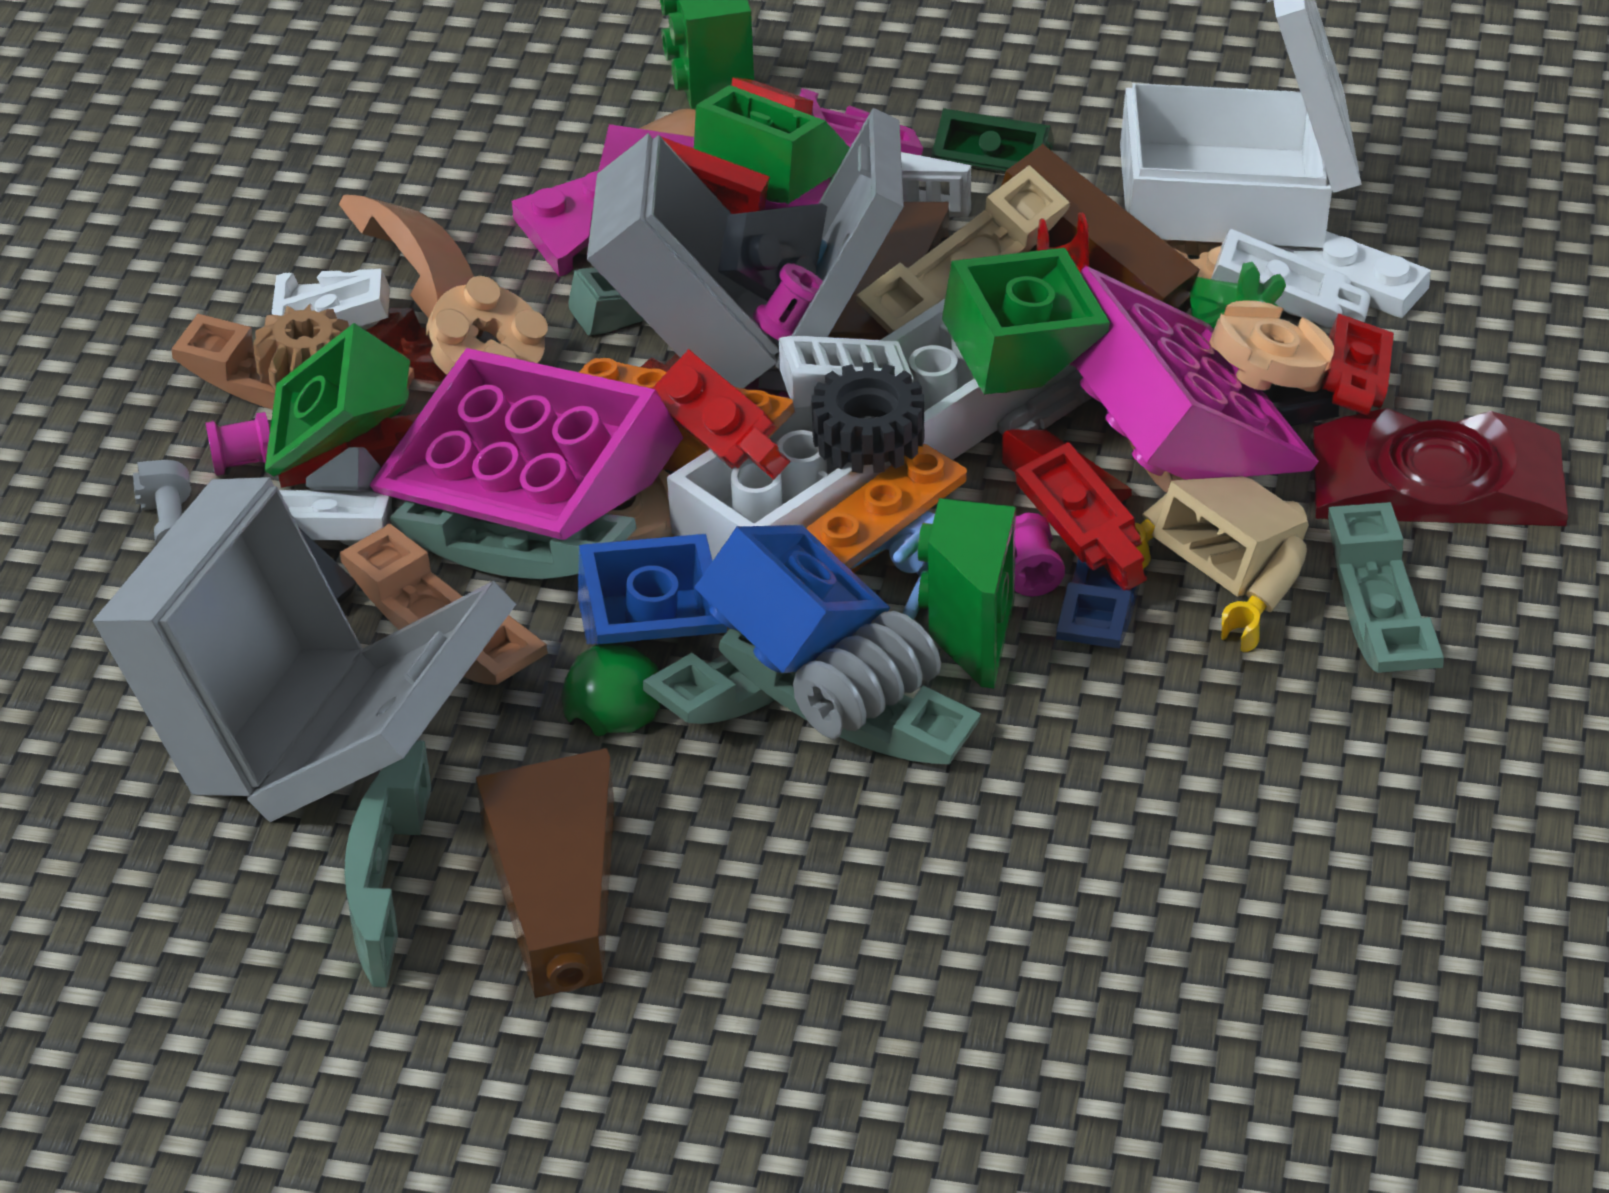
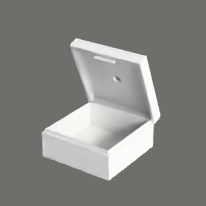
(1243, 156)

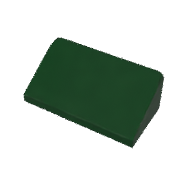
(986, 140)

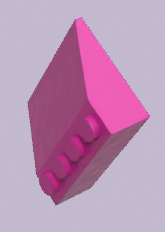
(1180, 394)
(530, 445)

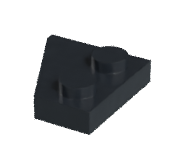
(766, 240)

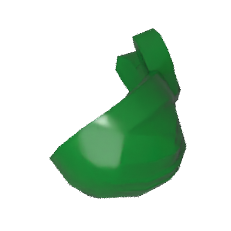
(1212, 296)

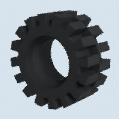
(871, 441)

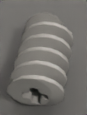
(865, 673)

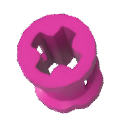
(796, 284)
(238, 443)
(1036, 564)

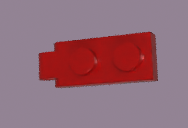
(1359, 364)

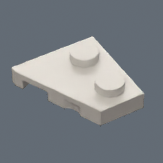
(355, 296)

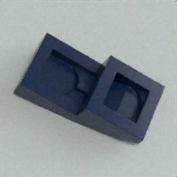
(1095, 608)

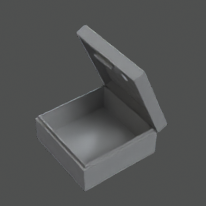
(663, 237)
(258, 666)

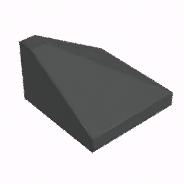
(347, 472)

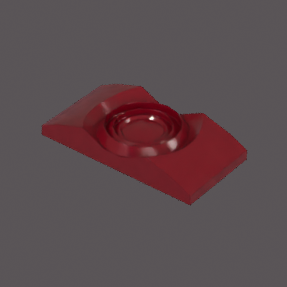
(1441, 469)

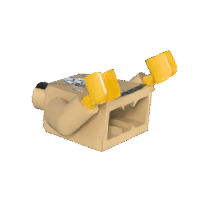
(1235, 537)

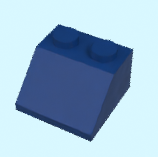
(644, 589)
(786, 594)

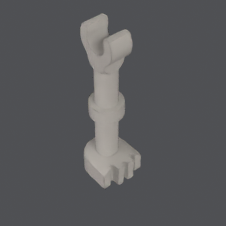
(162, 487)

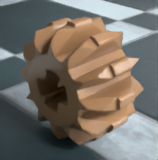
(292, 339)

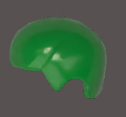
(608, 689)

